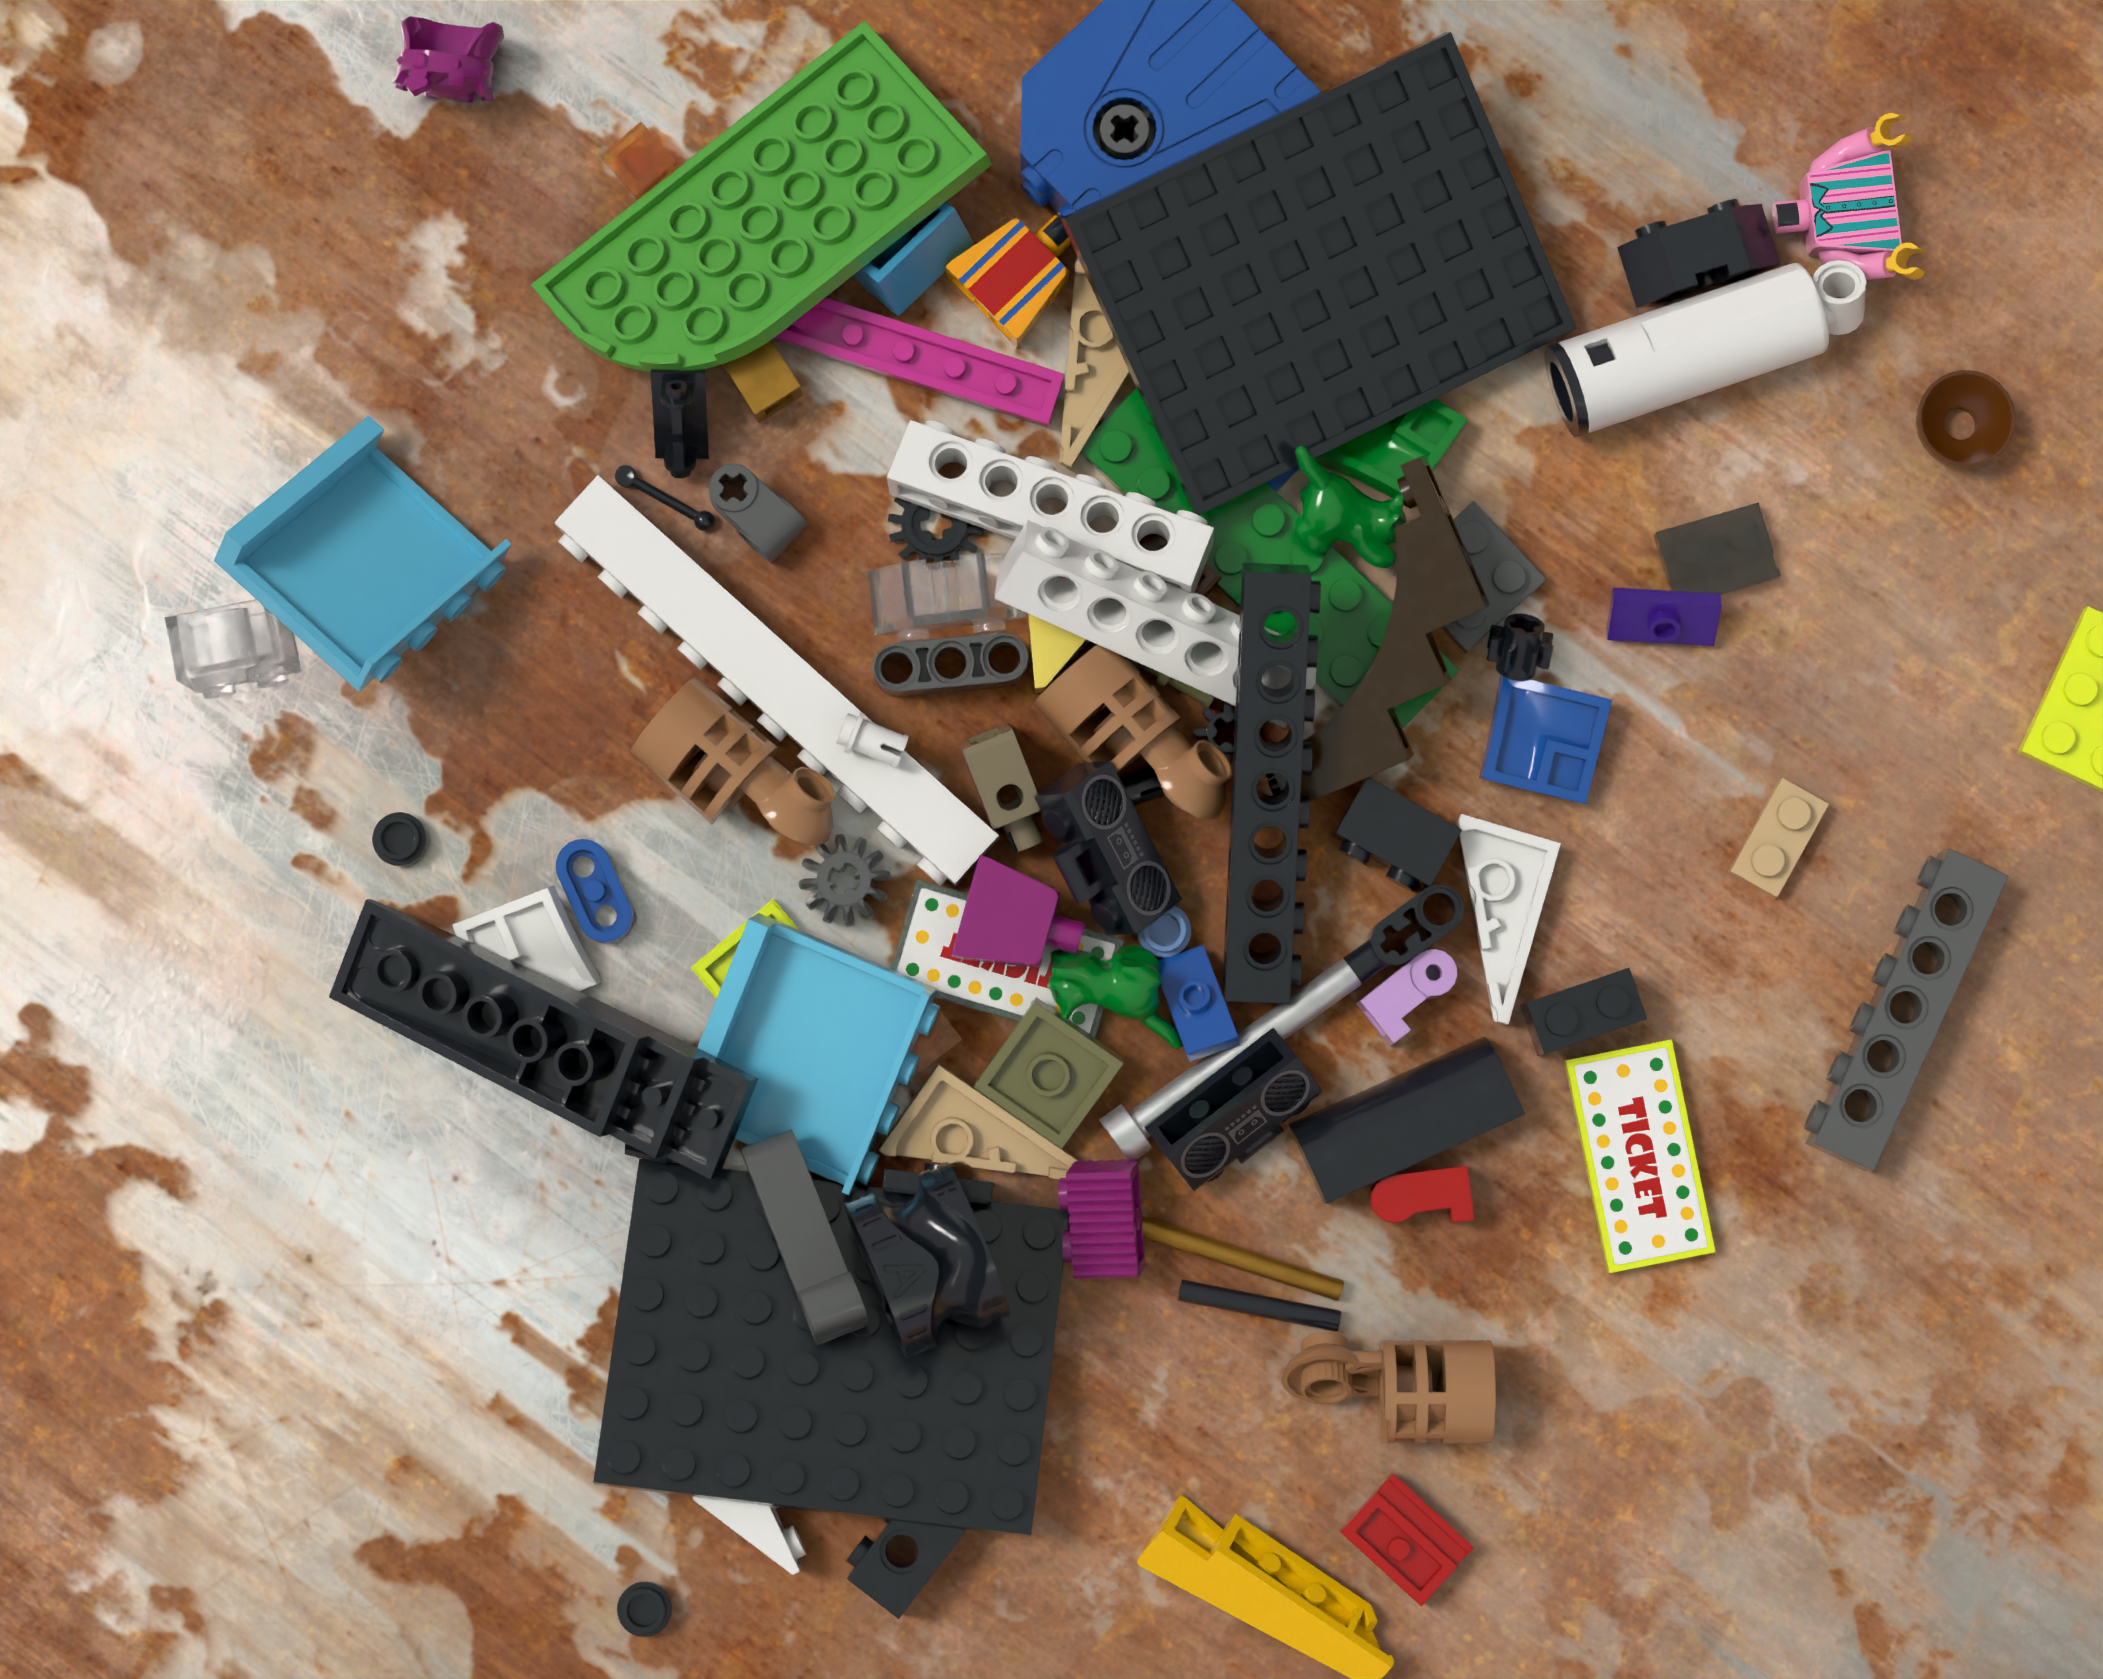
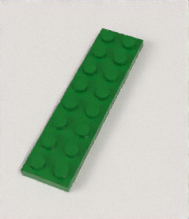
(1259, 530)

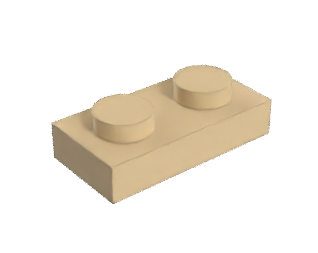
(1778, 838)

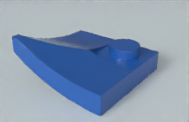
(1545, 738)

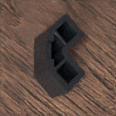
(1698, 253)

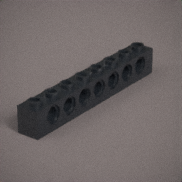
(1250, 974)

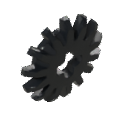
(922, 541)

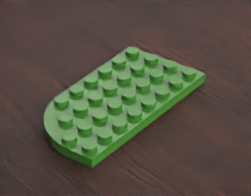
(767, 215)

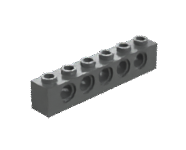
(1976, 893)

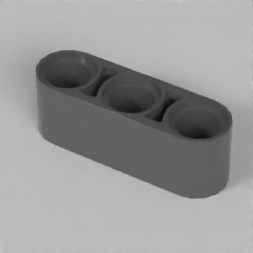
(925, 654)

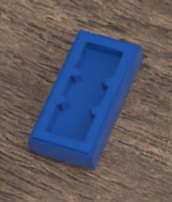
(1196, 1004)

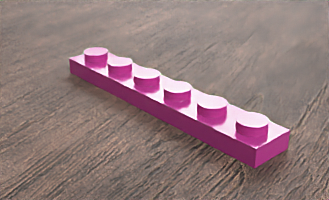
(927, 360)

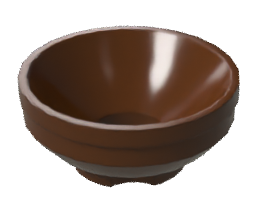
(1984, 401)

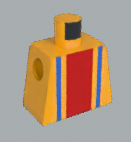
(1013, 275)

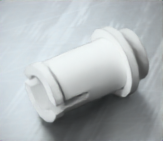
(868, 739)

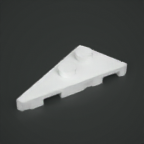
(1507, 891)

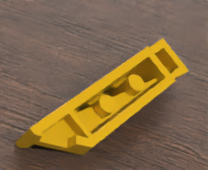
(1266, 1588)

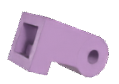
(1419, 979)

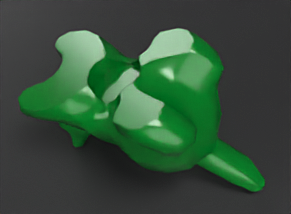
(1341, 512)
(1121, 984)

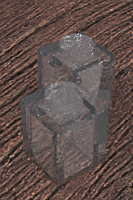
(926, 597)

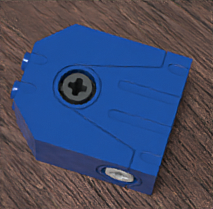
(1151, 74)

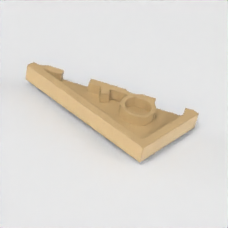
(1093, 370)
(962, 1126)

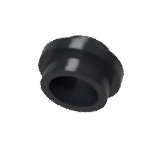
(399, 839)
(644, 1609)

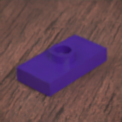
(1663, 616)

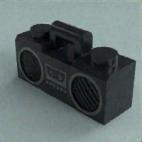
(1106, 849)
(1234, 1110)

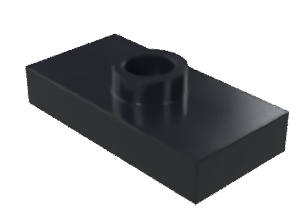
(908, 1183)

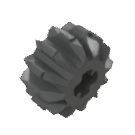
(838, 862)

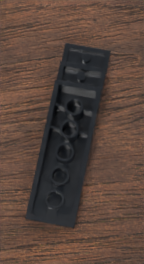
(543, 1040)

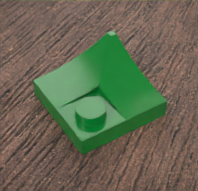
(1380, 452)

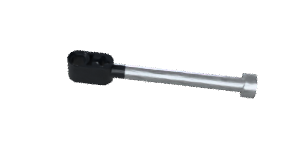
(1307, 1003)

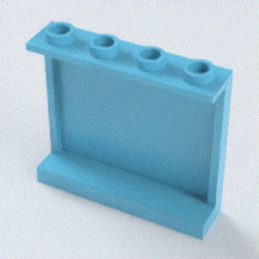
(358, 559)
(823, 1039)

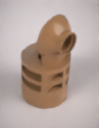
(1136, 728)
(718, 757)
(1404, 1381)

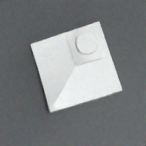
(536, 935)

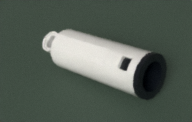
(1702, 343)

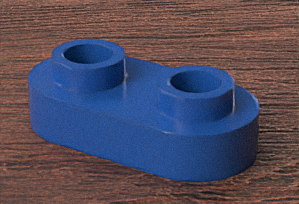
(594, 892)

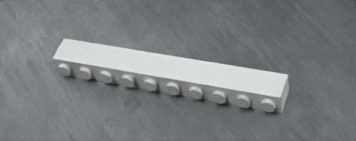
(772, 677)

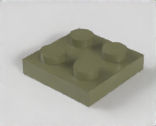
(1049, 1073)

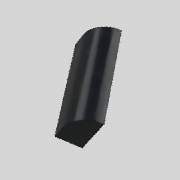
(1406, 1119)

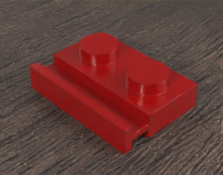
(1406, 1539)

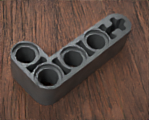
(804, 1237)

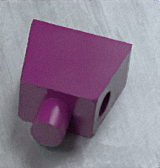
(1011, 919)

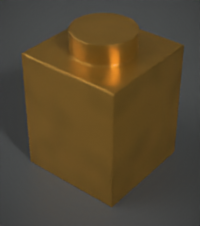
(763, 381)

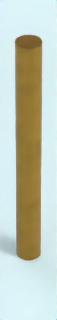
(1242, 1259)

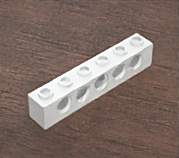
(967, 498)
(1128, 623)

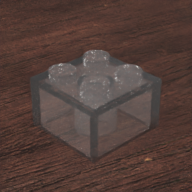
(231, 647)

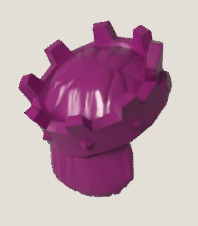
(447, 59)

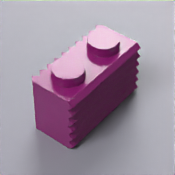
(1103, 1219)

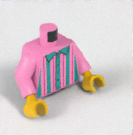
(1852, 205)

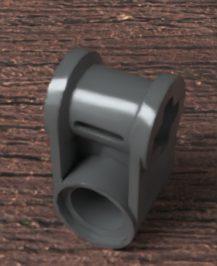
(762, 517)

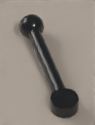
(627, 477)

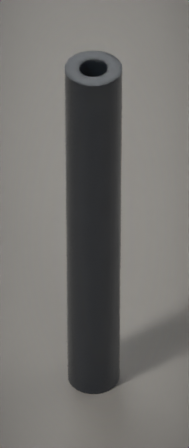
(1259, 1305)

